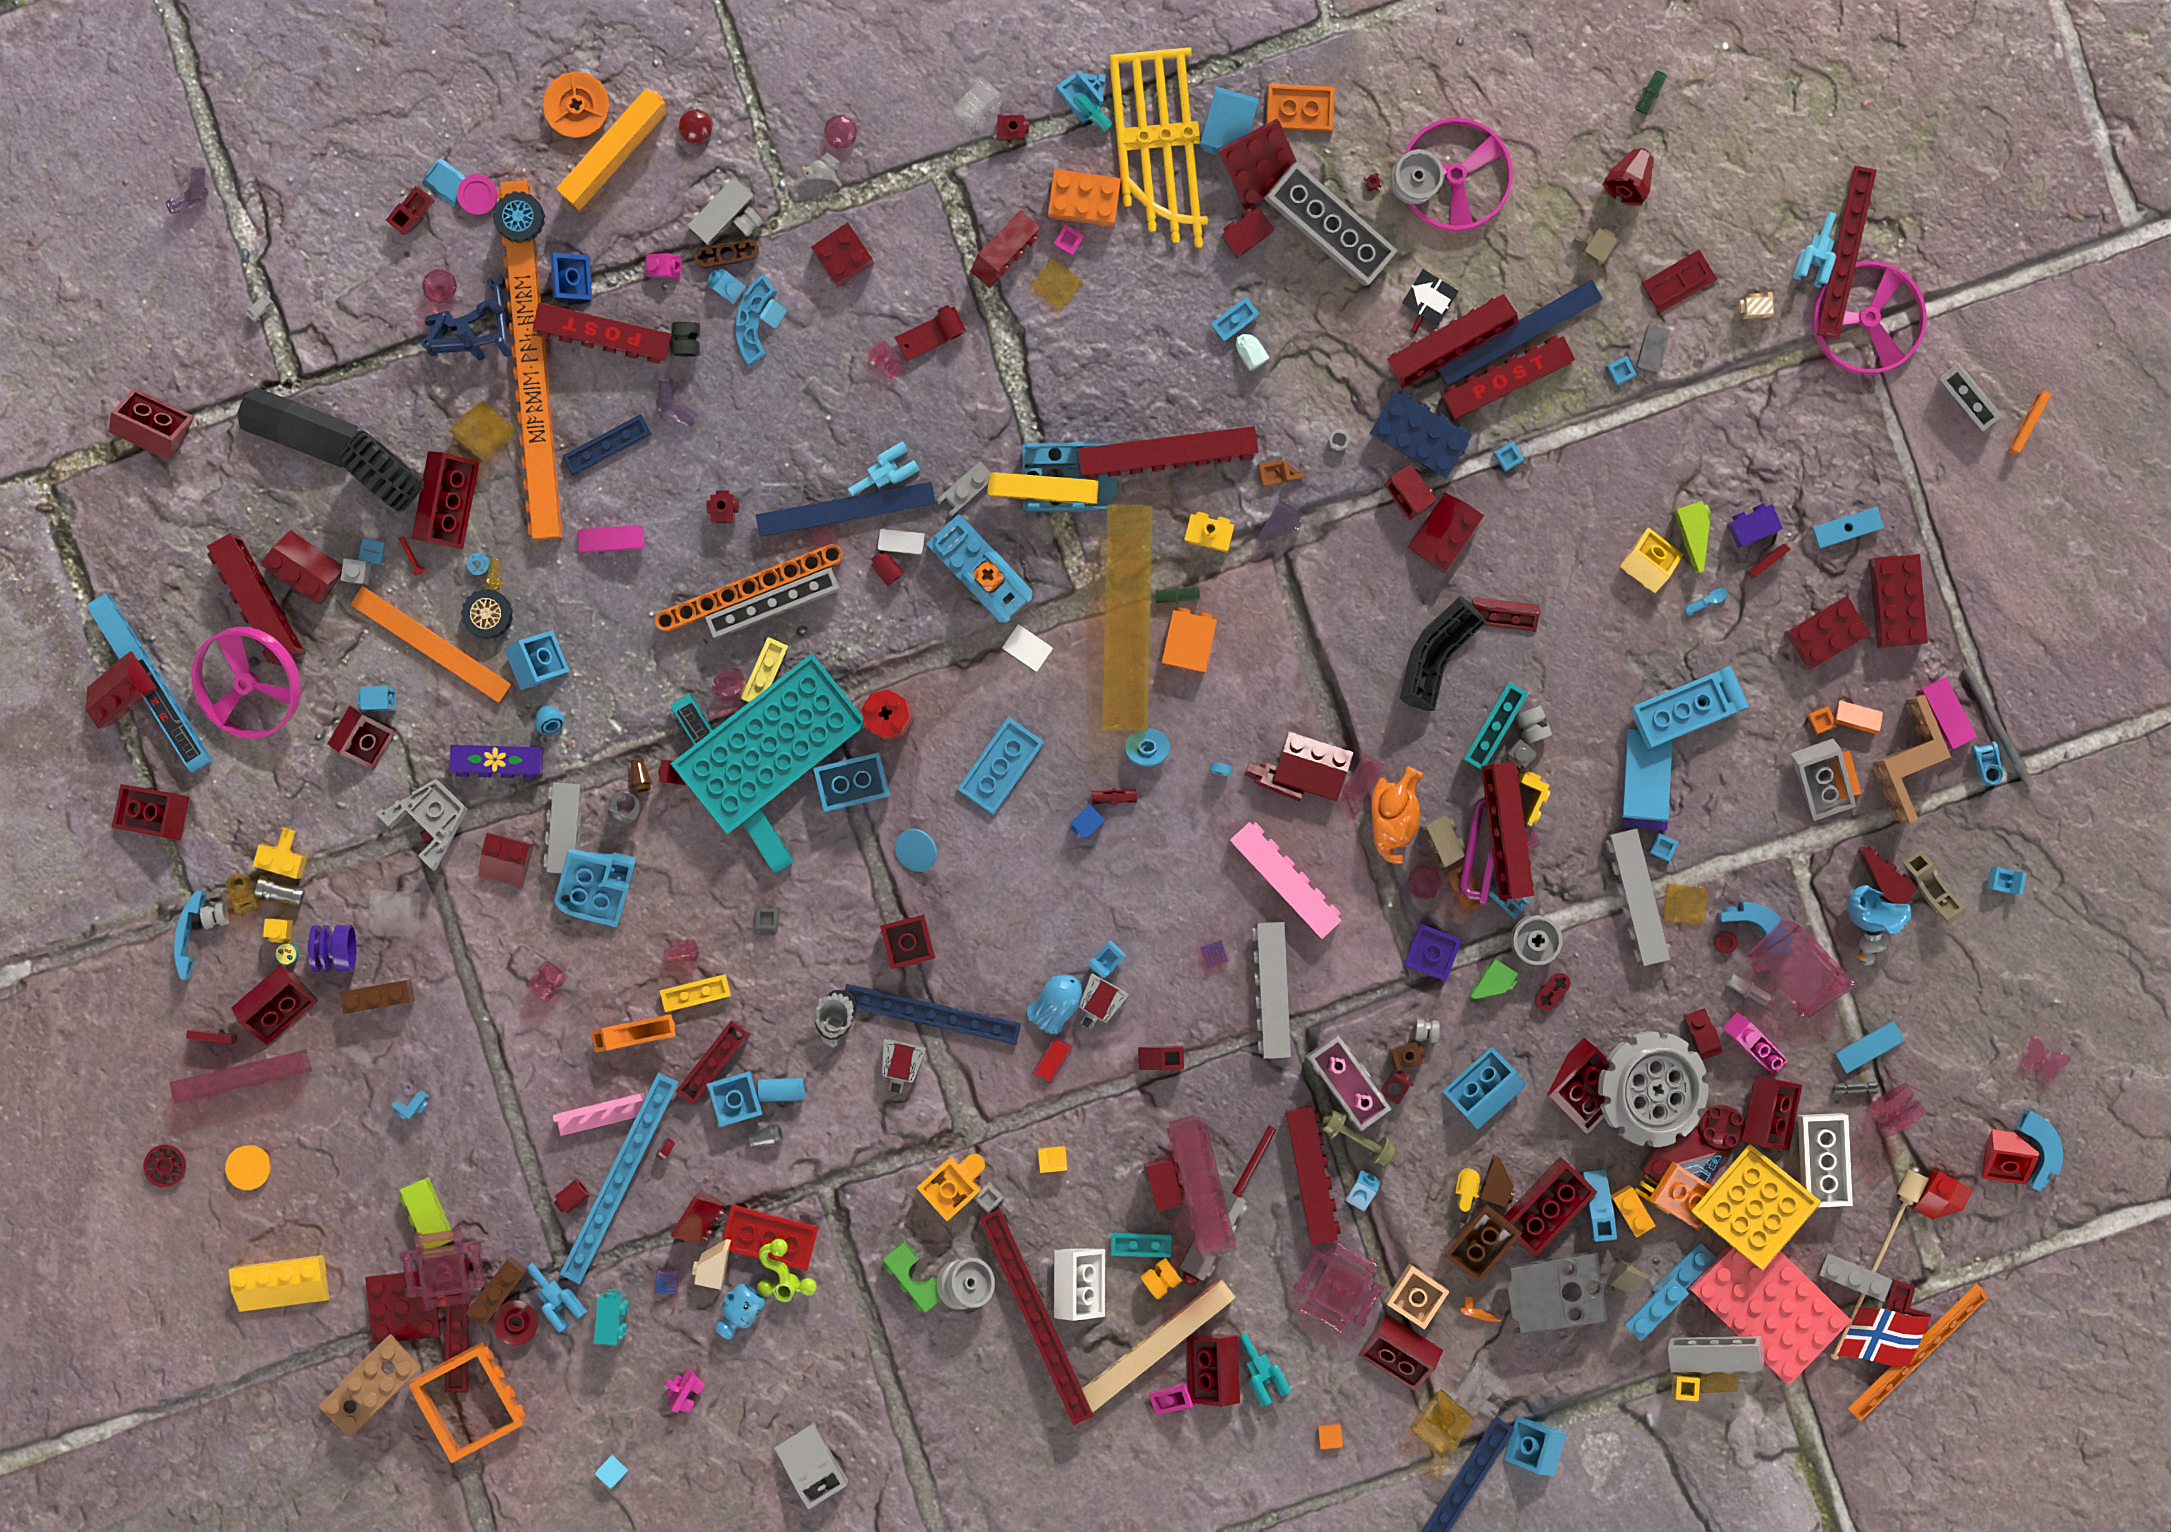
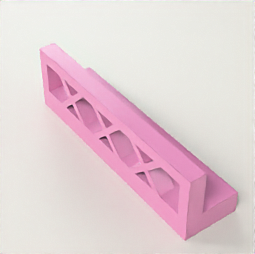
(599, 1114)

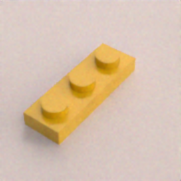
(695, 993)

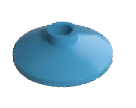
(1151, 741)

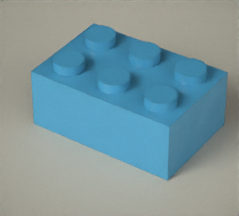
(852, 782)

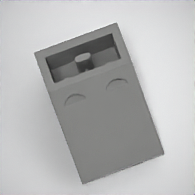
(811, 1466)

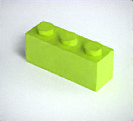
(424, 1210)

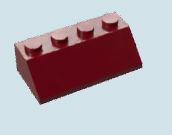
(445, 500)
(1549, 1205)

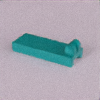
(1141, 1244)

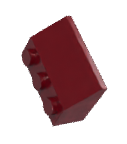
(150, 423)
(1445, 532)
(303, 567)
(117, 691)
(1313, 766)
(273, 1004)
(1772, 1113)
(1401, 1352)
(1213, 1369)

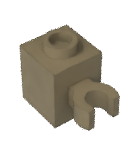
(1598, 246)

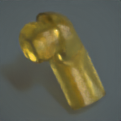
(493, 579)

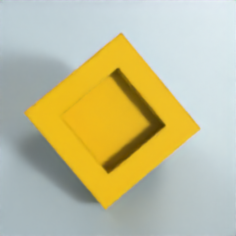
(1052, 1159)

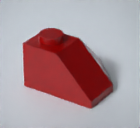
(1942, 1196)

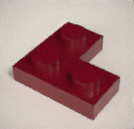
(1900, 1299)

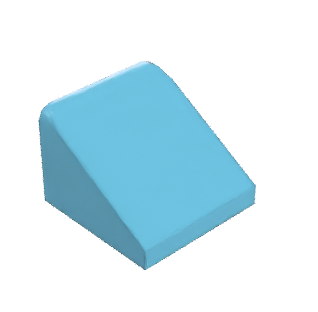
(773, 313)
(611, 1471)

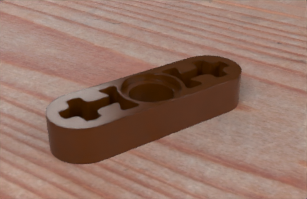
(719, 247)

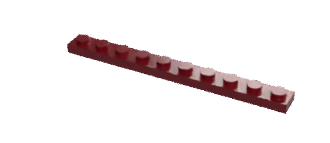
(1037, 1317)

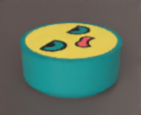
(286, 953)

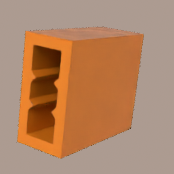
(1189, 640)

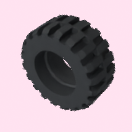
(380, 471)

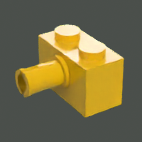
(1209, 532)
(281, 858)

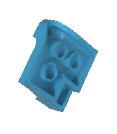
(595, 885)

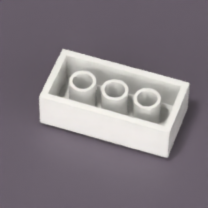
(1826, 1158)

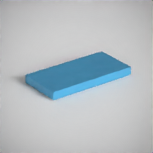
(1000, 765)
(1646, 779)

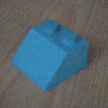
(536, 659)
(1535, 1446)

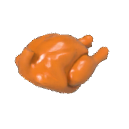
(1395, 814)

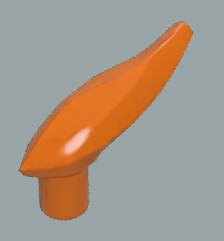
(1477, 1313)

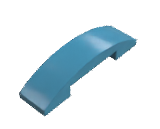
(183, 962)

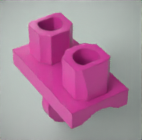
(680, 1388)

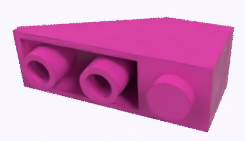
(1755, 1044)

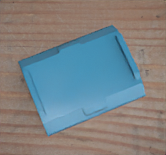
(444, 181)

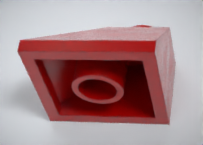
(2008, 1158)

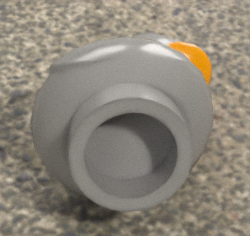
(1871, 943)

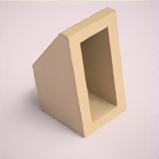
(712, 1266)

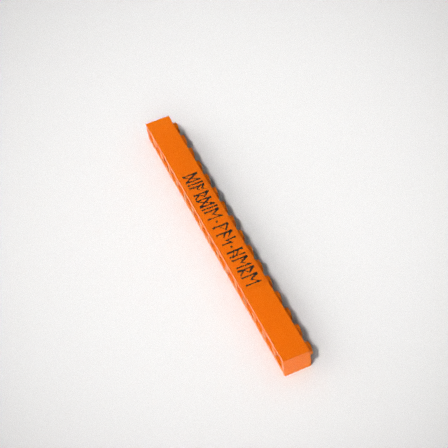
(533, 383)

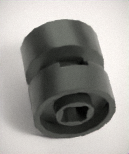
(685, 339)

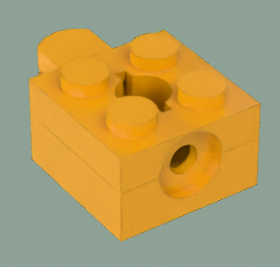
(953, 1184)

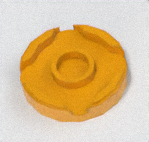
(248, 1167)

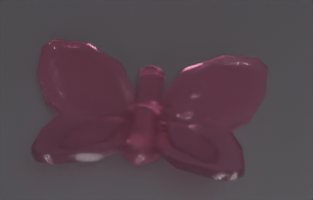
(2042, 1060)

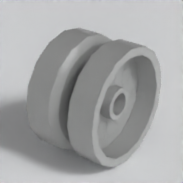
(1403, 178)
(1549, 940)
(965, 1283)

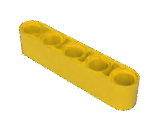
(1042, 488)

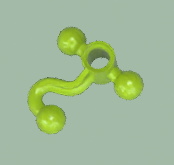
(766, 1287)

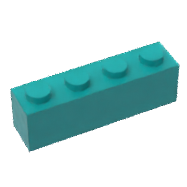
(1495, 726)

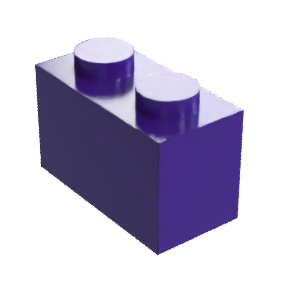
(1754, 525)

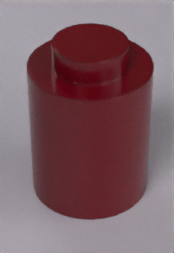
(886, 568)
(571, 1196)

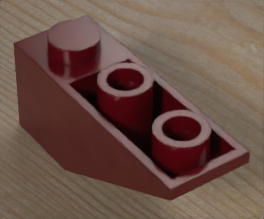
(1895, 887)

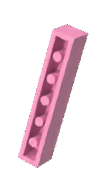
(1285, 880)

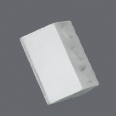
(1079, 1284)

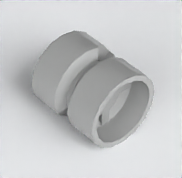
(1533, 725)

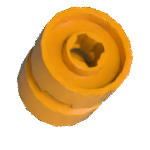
(1161, 1278)

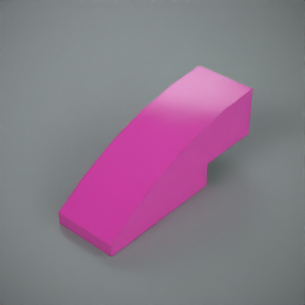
(611, 539)

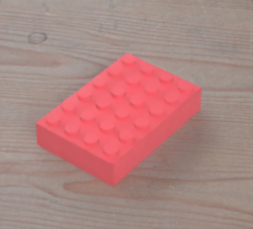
(1774, 1304)

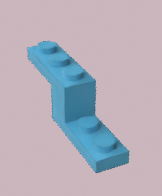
(1670, 1291)

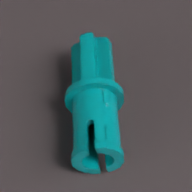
(1092, 112)

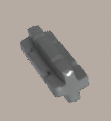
(1857, 1088)

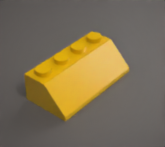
(279, 1283)

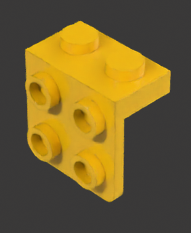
(1540, 795)

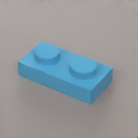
(1235, 319)

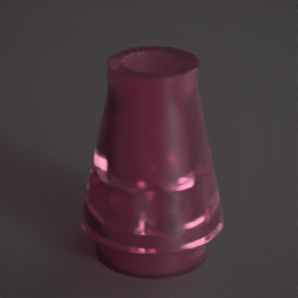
(682, 951)

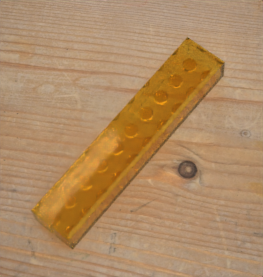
(1127, 617)

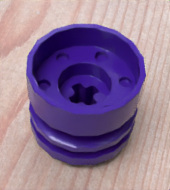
(335, 948)

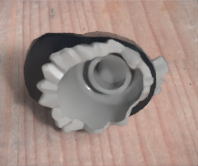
(835, 1016)

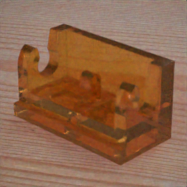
(1453, 878)

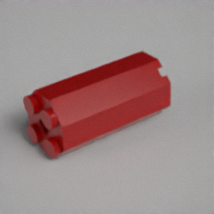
(898, 721)

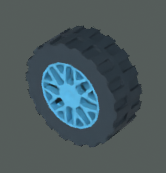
(519, 217)

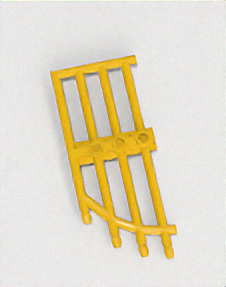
(1158, 136)

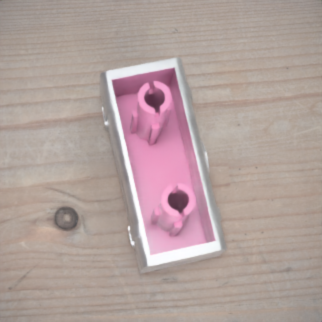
(1348, 1082)

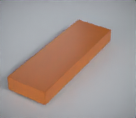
(2029, 422)

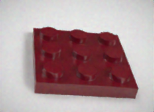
(1257, 162)
(395, 1313)

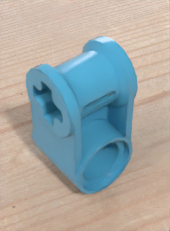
(1987, 761)

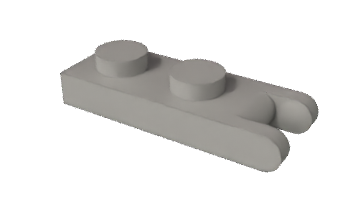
(966, 488)

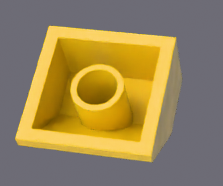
(1651, 560)

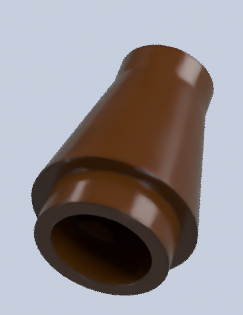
(640, 778)

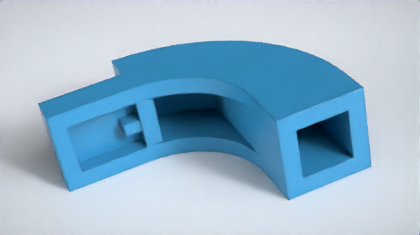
(1752, 912)
(2048, 1146)

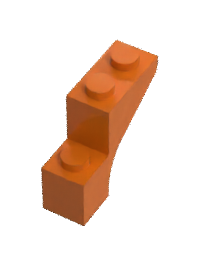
(633, 1033)

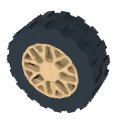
(487, 614)

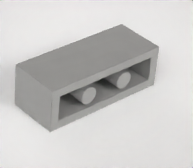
(720, 211)
(1970, 396)
(1855, 1277)

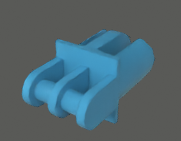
(1518, 907)

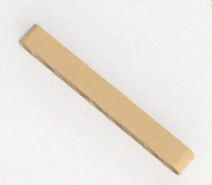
(1157, 1344)

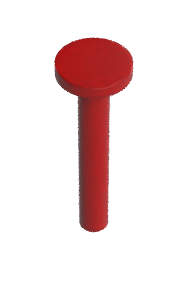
(418, 570)

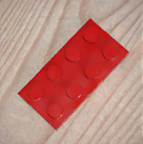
(753, 1229)

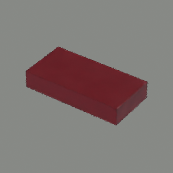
(1768, 561)
(209, 1036)

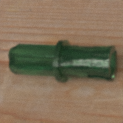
(1651, 92)
(1177, 595)

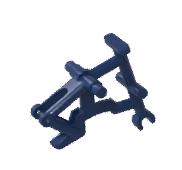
(466, 340)

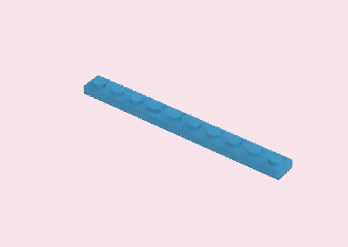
(619, 1178)

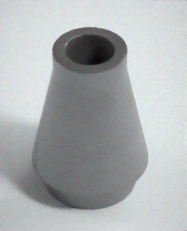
(769, 1136)

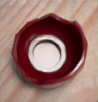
(695, 126)

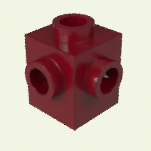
(725, 515)

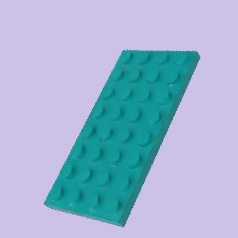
(769, 743)

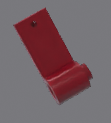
(931, 334)

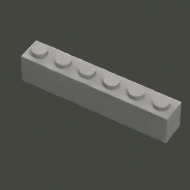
(772, 603)
(1638, 897)
(1273, 990)

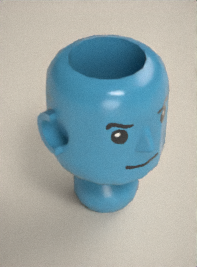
(740, 1310)

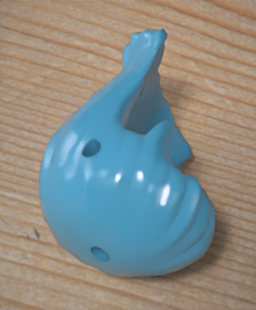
(1874, 914)
(1055, 1003)

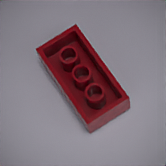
(1898, 601)

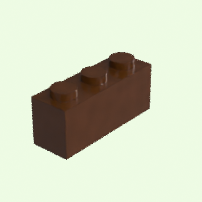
(377, 996)
(496, 1291)

